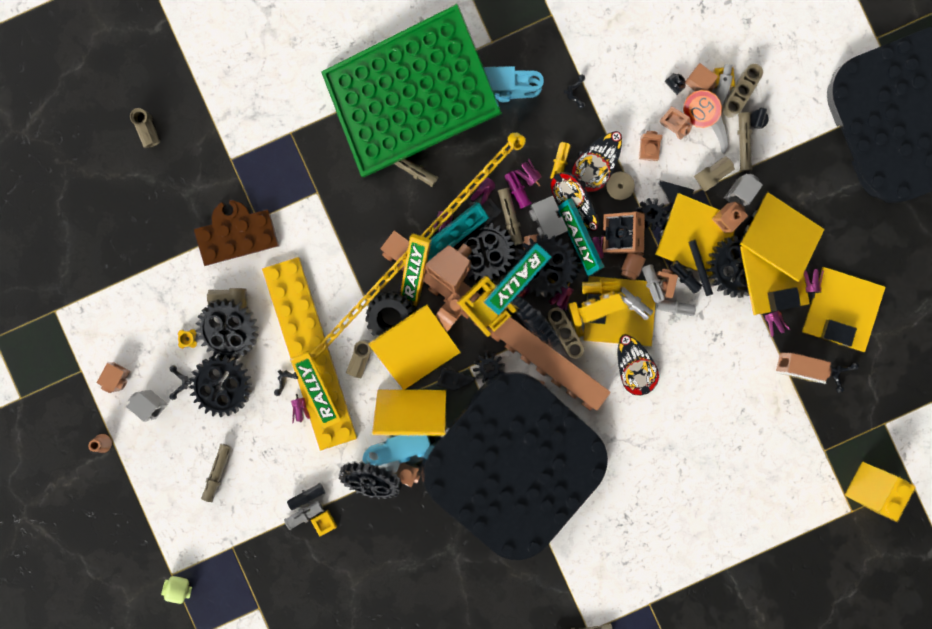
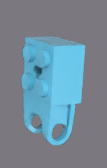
(513, 84)
(398, 448)

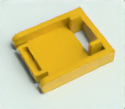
(480, 312)

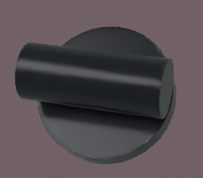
(676, 83)
(759, 118)

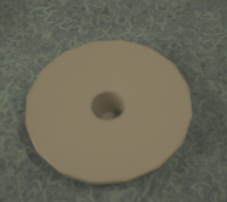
(620, 185)

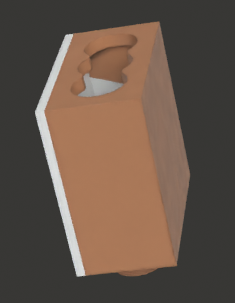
(803, 367)

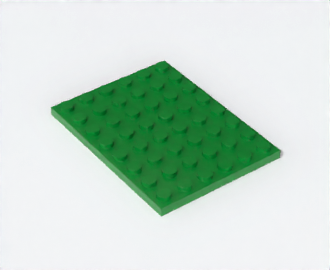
(411, 91)

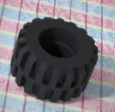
(384, 300)

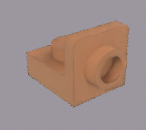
(677, 122)
(650, 146)
(669, 286)

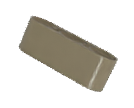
(748, 84)
(572, 339)

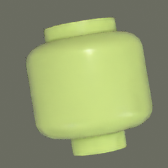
(176, 589)

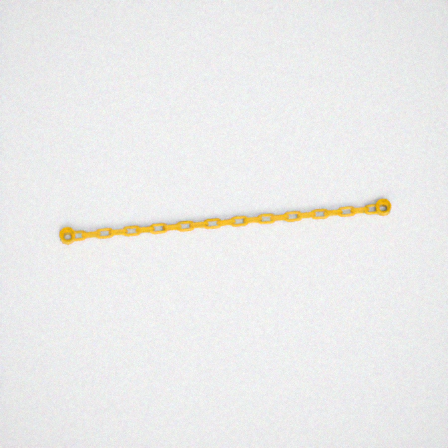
(516, 142)

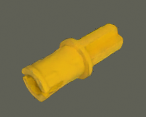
(561, 159)
(601, 286)

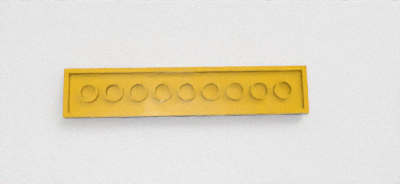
(303, 334)

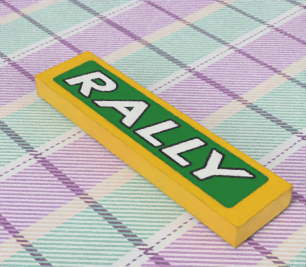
(415, 267)
(315, 389)

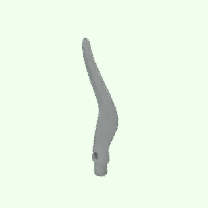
(722, 91)

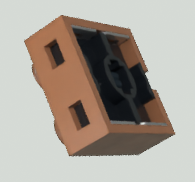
(624, 233)

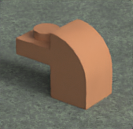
(449, 312)

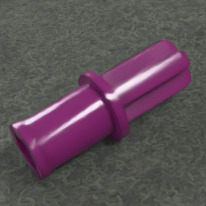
(517, 189)

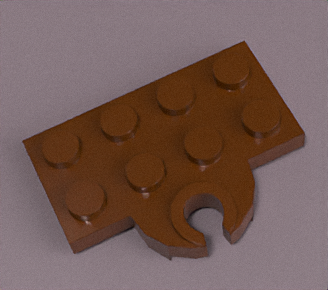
(235, 234)

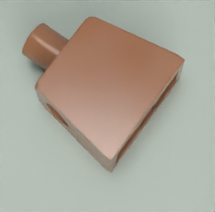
(450, 266)

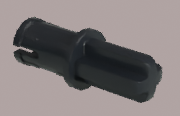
(686, 277)
(306, 496)

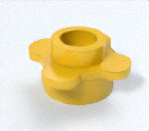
(182, 338)

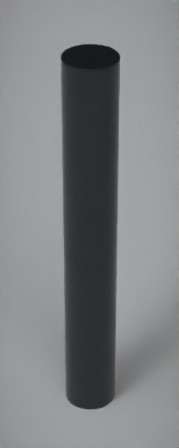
(700, 267)

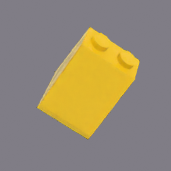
(880, 491)

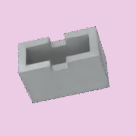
(743, 189)
(545, 214)
(146, 405)

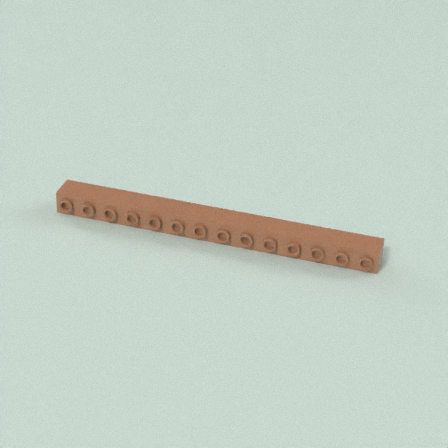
(517, 339)

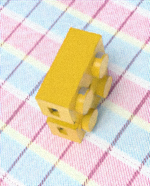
(606, 305)

